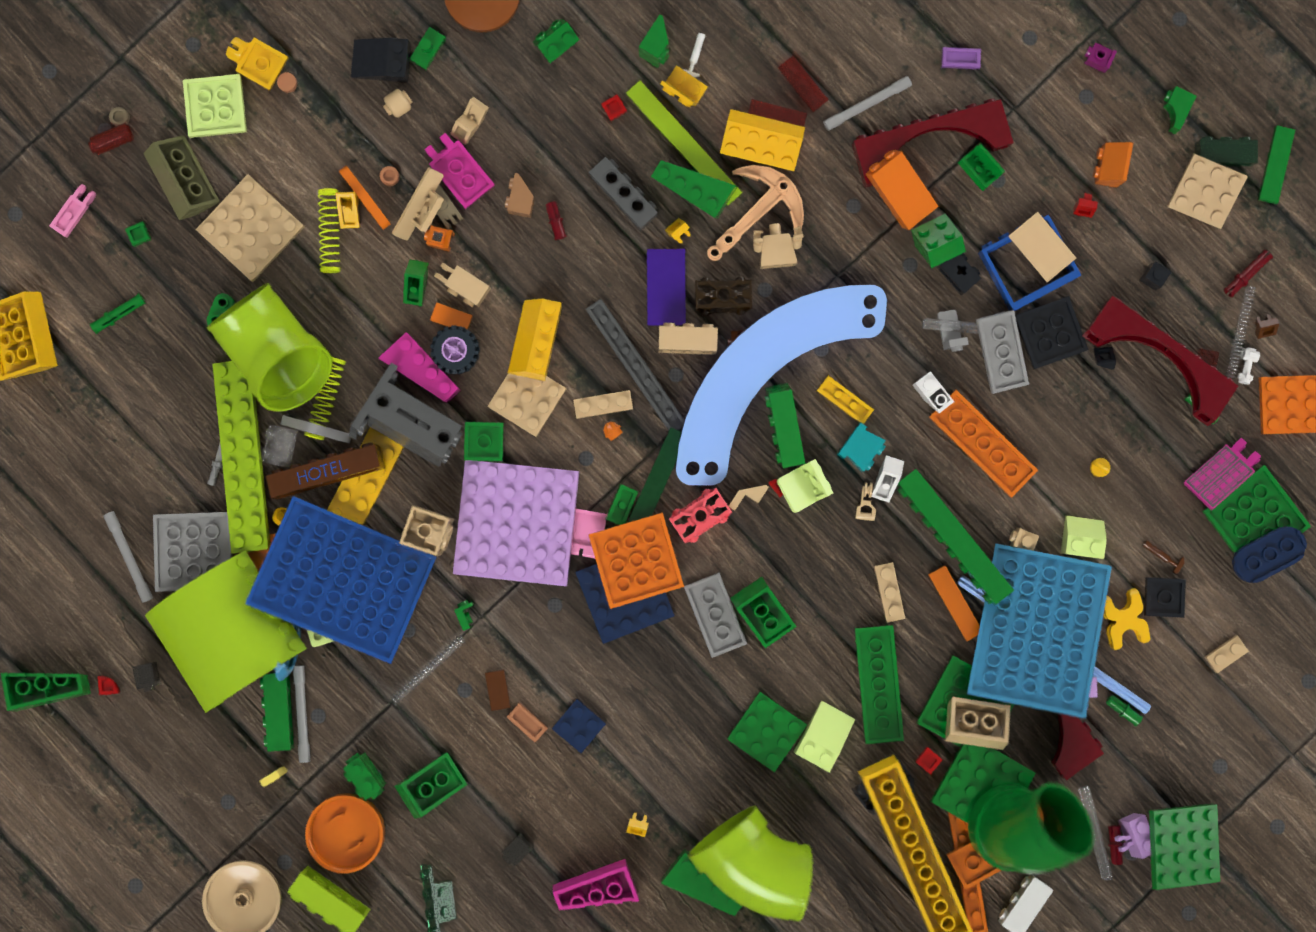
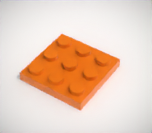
(1287, 404)

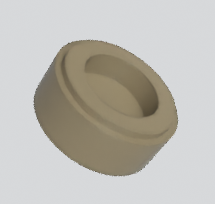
(118, 116)

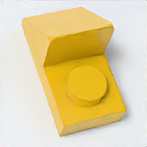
(348, 209)

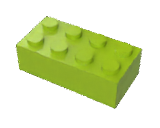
(328, 900)

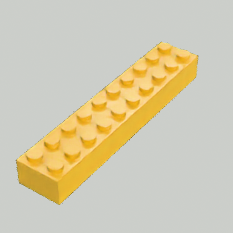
(913, 847)

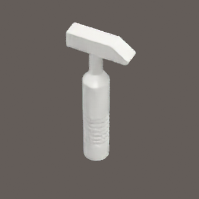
(695, 54)

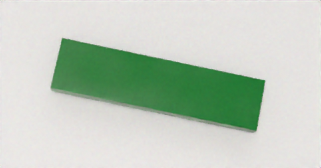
(1276, 164)

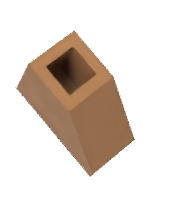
(521, 199)

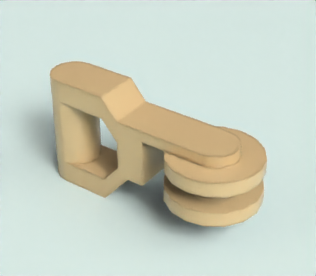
(863, 515)

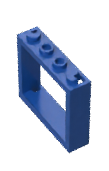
(1072, 270)

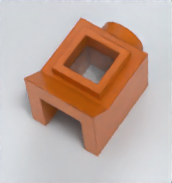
(439, 238)

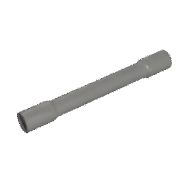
(894, 88)
(115, 527)
(303, 746)

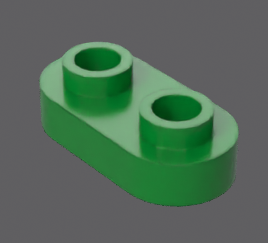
(216, 309)

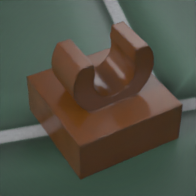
(1267, 327)

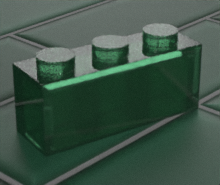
(1228, 151)

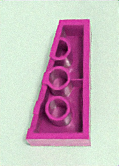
(419, 367)
(598, 887)

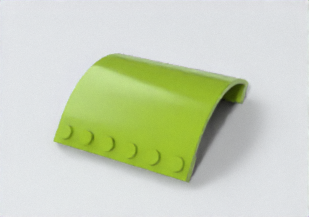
(218, 637)

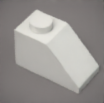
(887, 478)

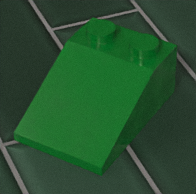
(763, 612)
(430, 785)

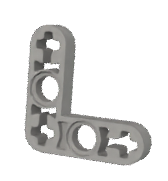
(315, 429)

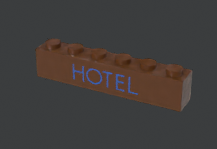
(325, 471)

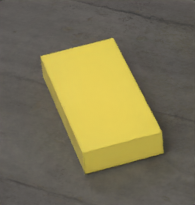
(273, 776)

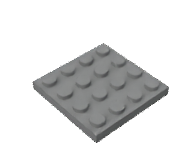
(188, 547)

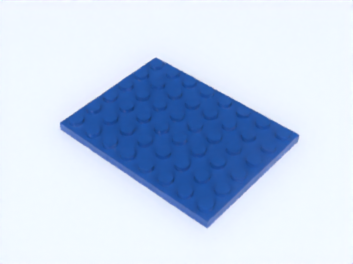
(341, 580)

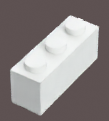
(1025, 904)

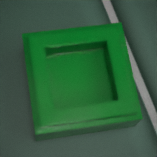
(138, 234)

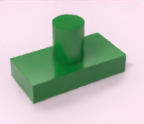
(427, 48)

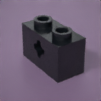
(961, 282)

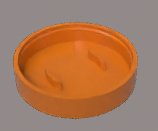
(345, 833)

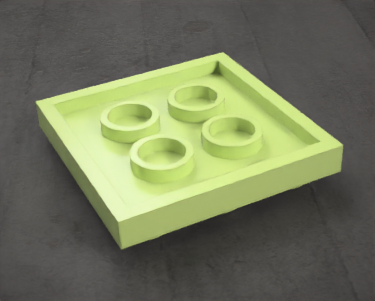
(214, 106)

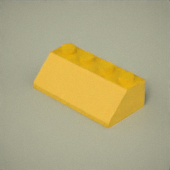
(535, 338)

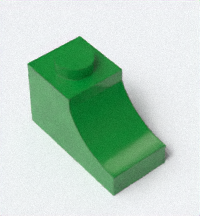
(1178, 104)

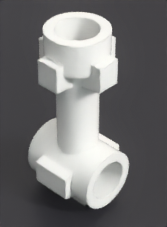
(1249, 355)

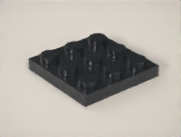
(1051, 332)

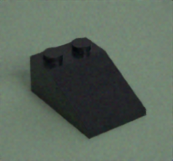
(381, 59)

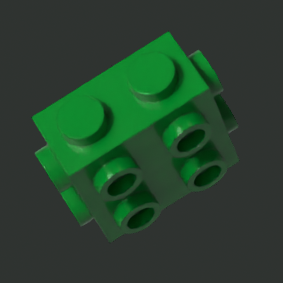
(364, 776)

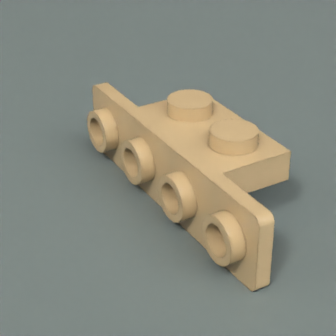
(421, 207)

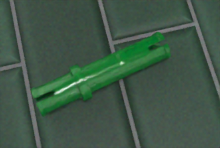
(111, 317)

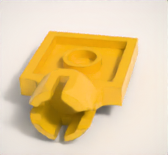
(257, 61)

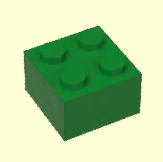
(938, 240)

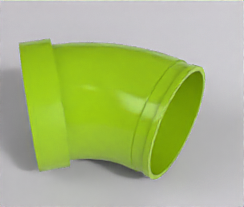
(272, 350)
(756, 866)

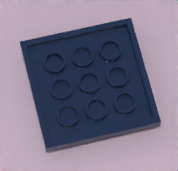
(623, 619)

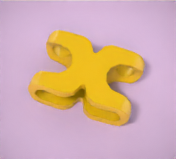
(1125, 619)

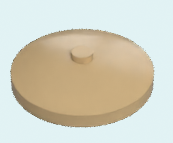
(242, 898)

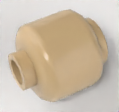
(397, 103)

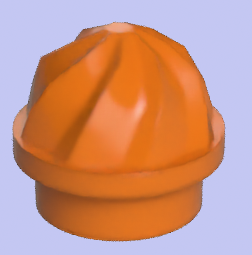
(612, 430)

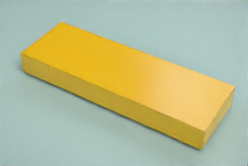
(845, 400)

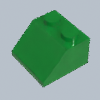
(655, 44)

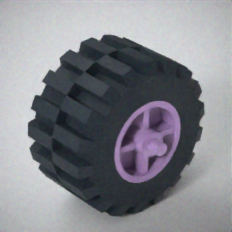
(455, 350)

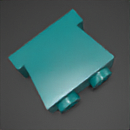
(862, 448)

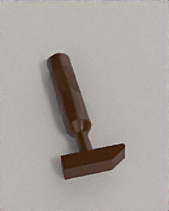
(1163, 556)

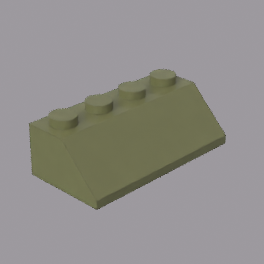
(181, 176)

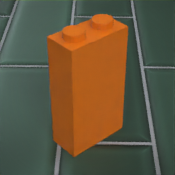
(901, 189)

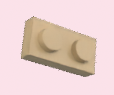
(1226, 654)

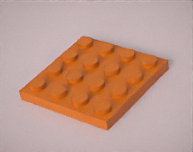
(636, 560)

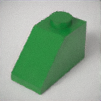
(415, 282)

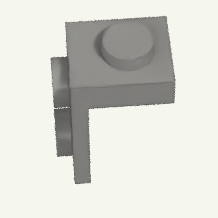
(951, 339)

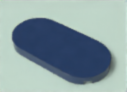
(1269, 554)

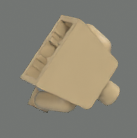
(777, 248)

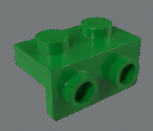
(555, 40)
(981, 167)

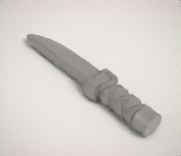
(216, 467)

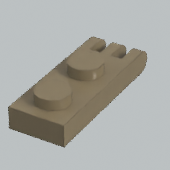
(447, 209)

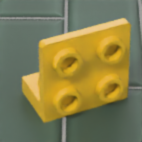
(684, 86)

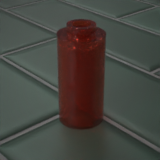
(111, 139)

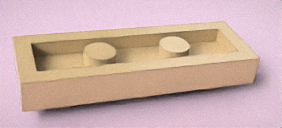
(603, 404)
(889, 592)

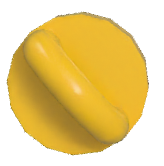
(1100, 467)
(278, 515)

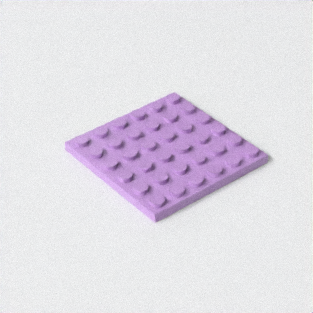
(516, 522)

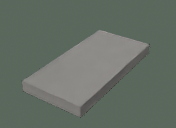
(1002, 351)
(715, 615)

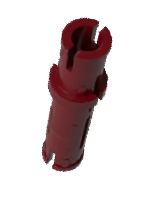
(1241, 279)

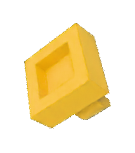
(676, 229)
(637, 827)

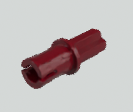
(555, 220)
(1116, 855)

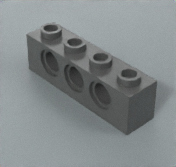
(610, 167)

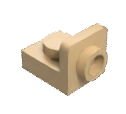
(1023, 539)

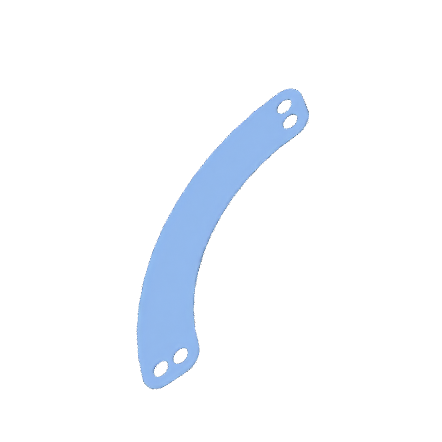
(756, 357)

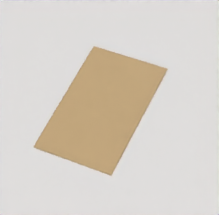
(1042, 247)

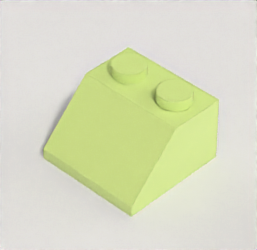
(1084, 537)

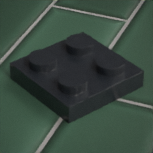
(1164, 597)

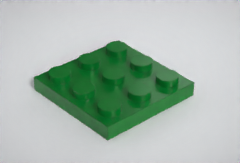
(767, 731)

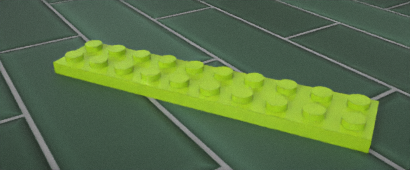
(241, 460)

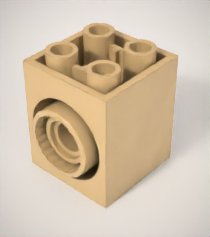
(427, 531)

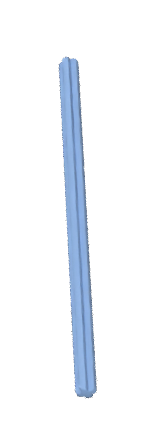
(1101, 677)

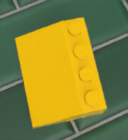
(24, 336)

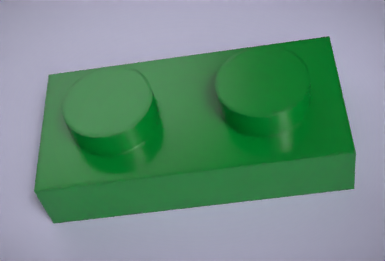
(621, 505)

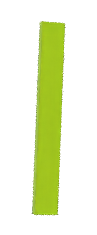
(677, 135)

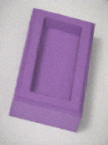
(961, 58)

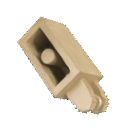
(465, 285)

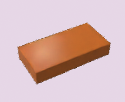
(449, 316)

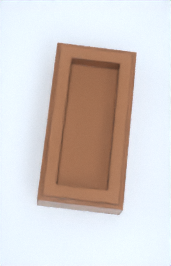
(527, 722)

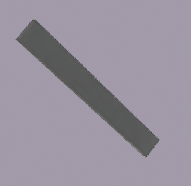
(635, 365)

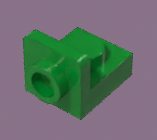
(464, 618)

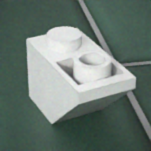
(933, 392)

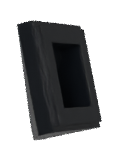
(1105, 357)

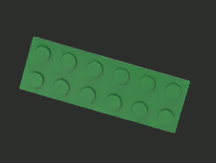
(879, 684)

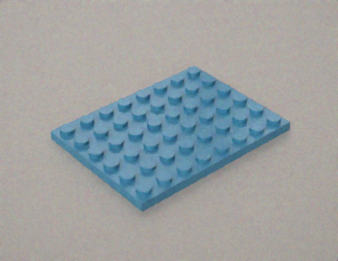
(1044, 635)

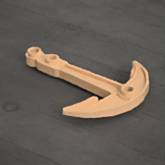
(772, 197)

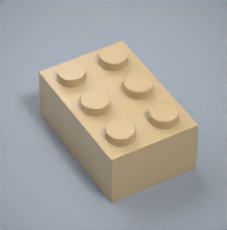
(688, 339)
(977, 723)

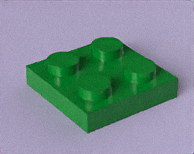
(483, 441)

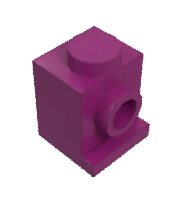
(1096, 62)

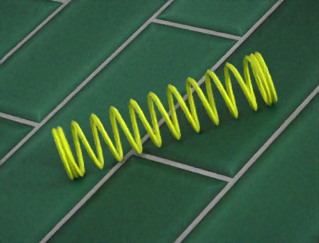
(327, 192)
(339, 361)

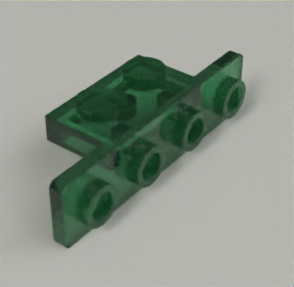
(438, 899)

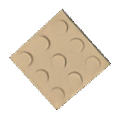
(1207, 191)
(527, 401)

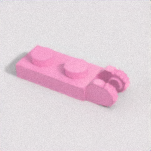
(72, 211)

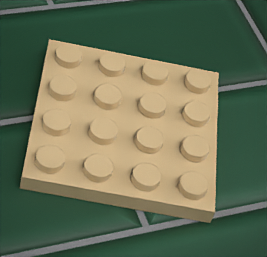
(250, 228)

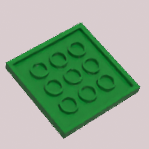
(1254, 511)
(952, 683)
(974, 773)
(1184, 846)

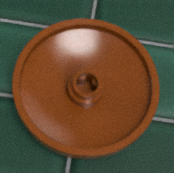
(482, 14)

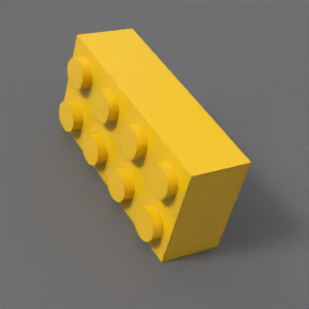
(762, 140)

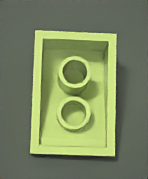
(824, 736)

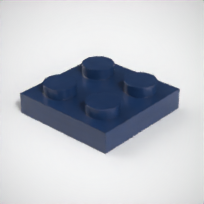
(579, 726)

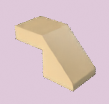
(470, 121)
(754, 494)

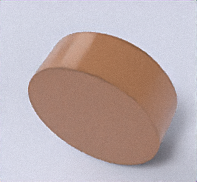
(287, 82)
(389, 176)

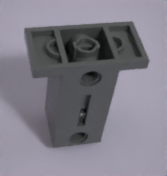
(407, 421)

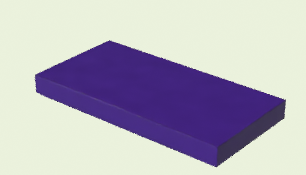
(666, 287)

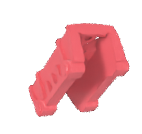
(692, 508)

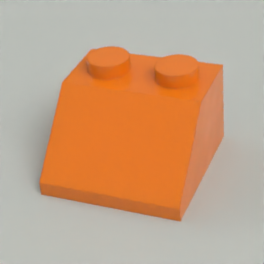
(1113, 163)

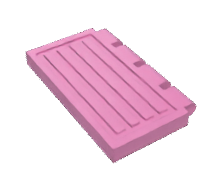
(584, 524)

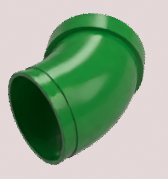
(1010, 835)

